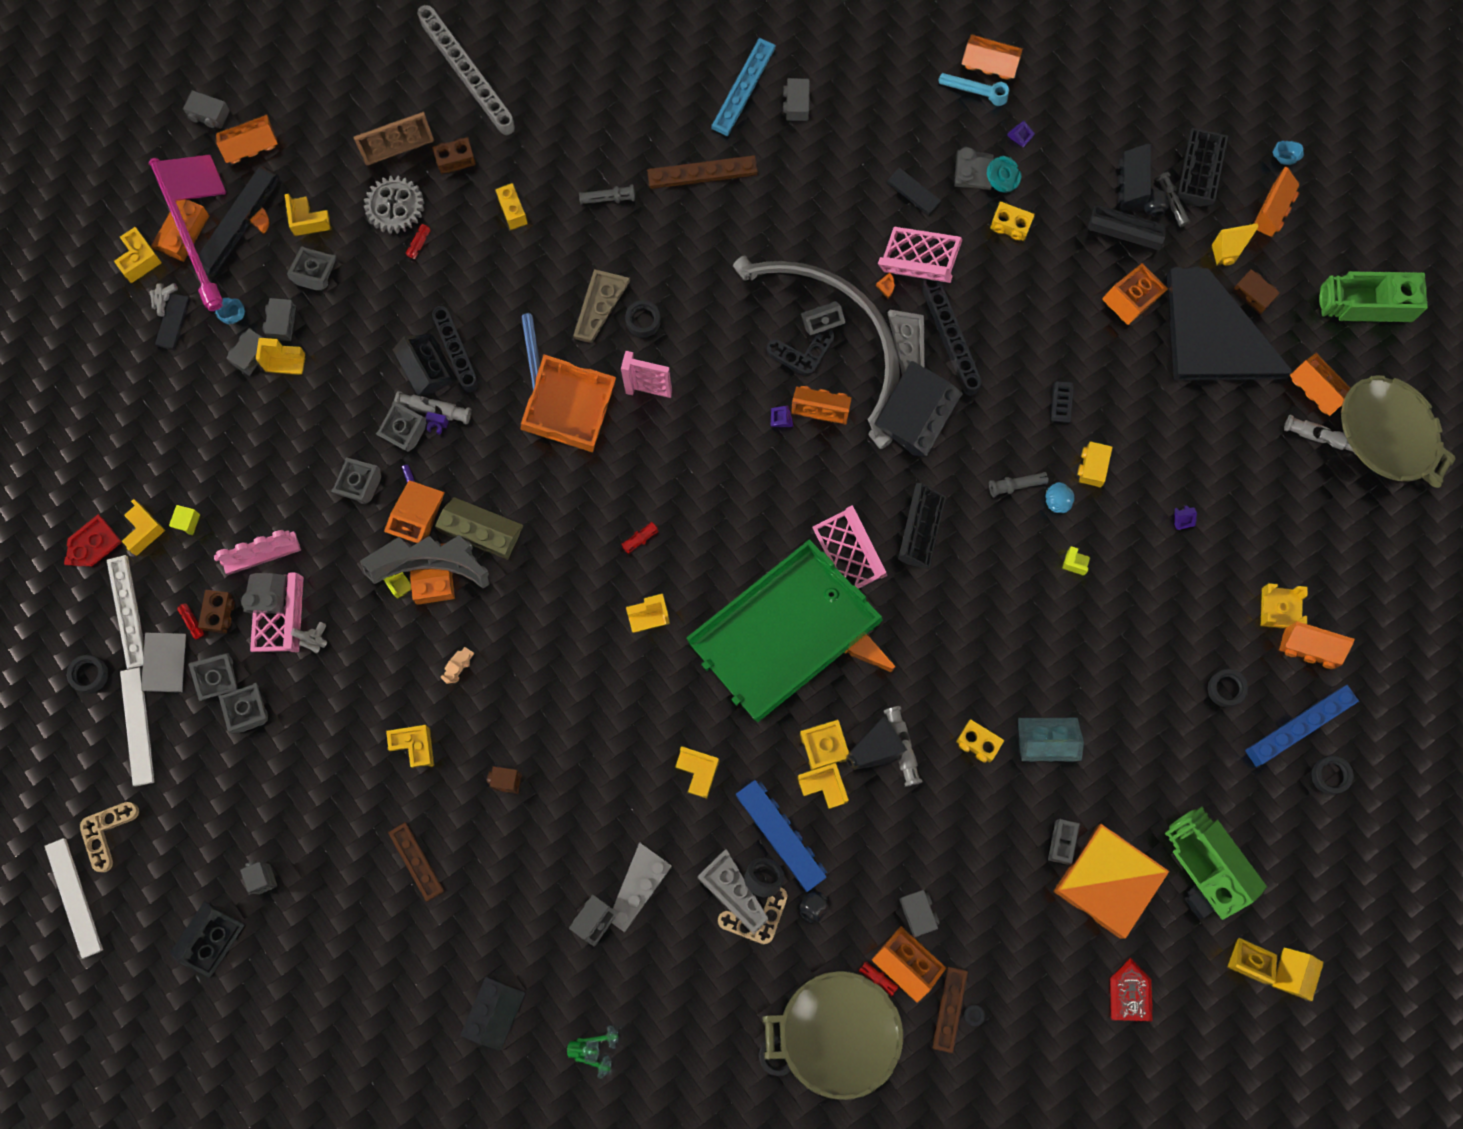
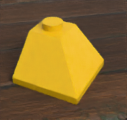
(1231, 243)

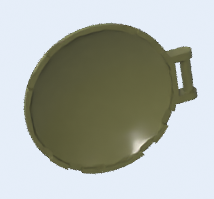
(1394, 430)
(838, 1035)

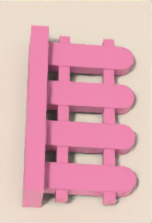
(258, 552)

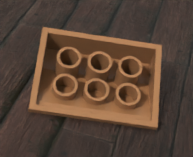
(394, 138)

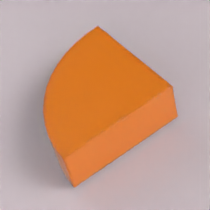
(260, 220)
(886, 285)

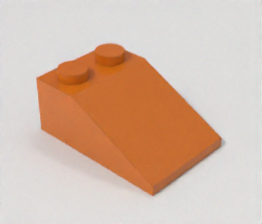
(1134, 293)
(431, 585)

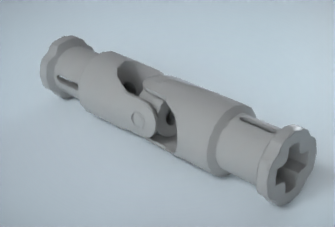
(423, 405)
(1306, 428)
(907, 760)

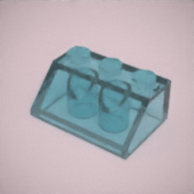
(1050, 739)

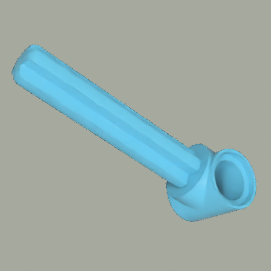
(978, 88)

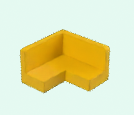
(301, 219)
(139, 258)
(279, 358)
(146, 529)
(648, 614)
(416, 740)
(703, 768)
(826, 780)

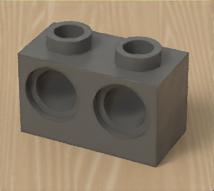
(1063, 841)

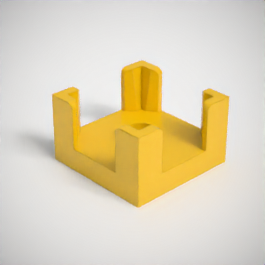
(1282, 606)
(824, 744)

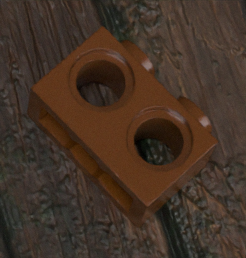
(455, 159)
(211, 611)
(504, 780)

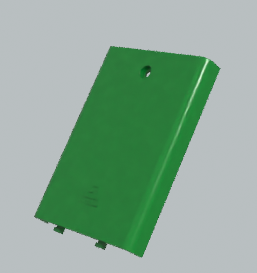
(783, 630)

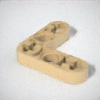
(100, 827)
(755, 937)

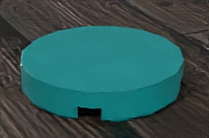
(1003, 174)

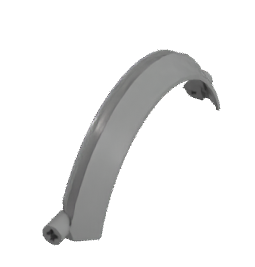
(750, 271)

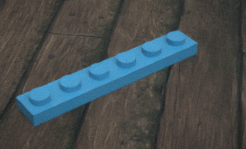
(743, 87)

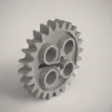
(377, 203)

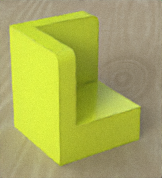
(184, 519)
(1076, 562)
(398, 584)

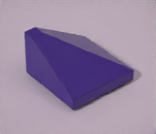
(1021, 134)
(781, 417)

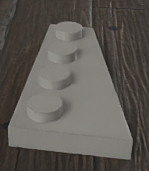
(639, 884)
(729, 887)

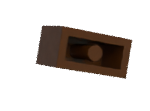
(1256, 291)

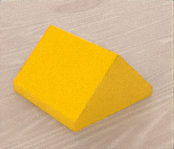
(1254, 962)
(1298, 973)

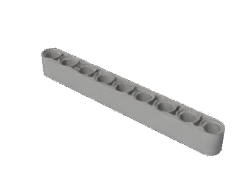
(470, 76)

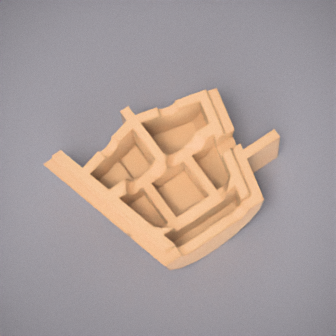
(456, 664)

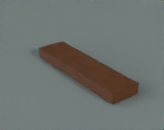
(416, 862)
(950, 1010)

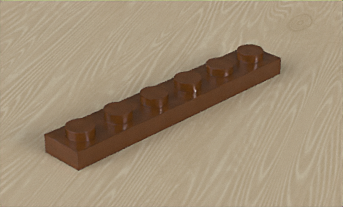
(702, 172)

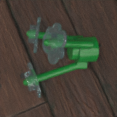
(590, 1050)

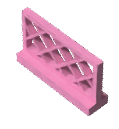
(913, 267)
(645, 376)
(861, 538)
(292, 618)

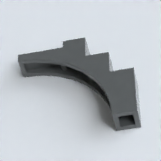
(427, 554)

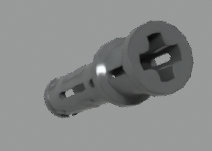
(617, 194)
(1182, 218)
(1008, 485)

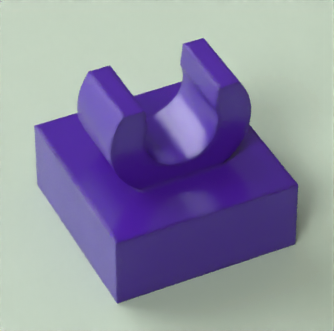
(436, 420)
(1185, 518)

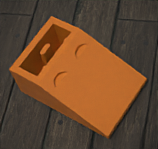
(414, 512)

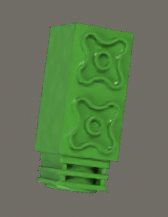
(1374, 296)
(1215, 863)

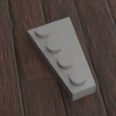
(908, 337)

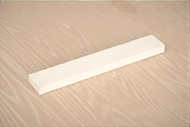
(127, 611)
(137, 727)
(73, 898)

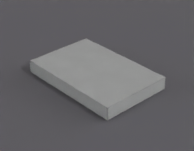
(163, 662)

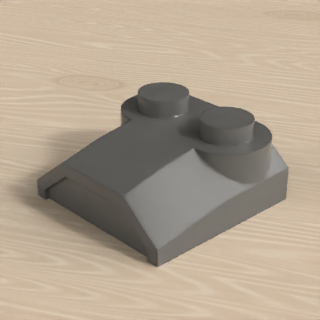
(972, 169)
(311, 269)
(402, 427)
(357, 480)
(265, 593)
(213, 676)
(243, 709)

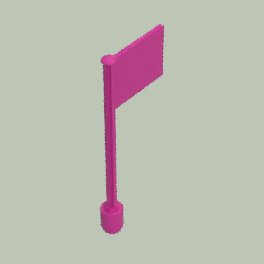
(188, 180)

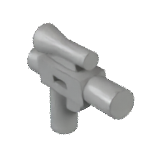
(160, 296)
(312, 638)

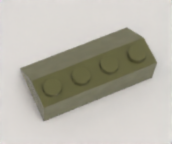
(479, 527)

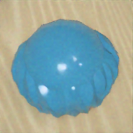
(1288, 152)
(231, 311)
(1059, 498)

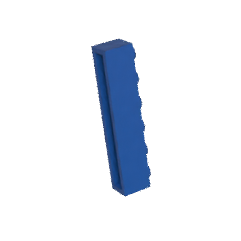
(1301, 725)
(781, 836)

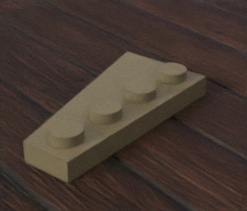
(599, 302)

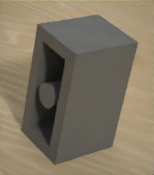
(797, 99)
(206, 110)
(823, 318)
(279, 319)
(244, 353)
(258, 877)
(919, 913)
(593, 920)

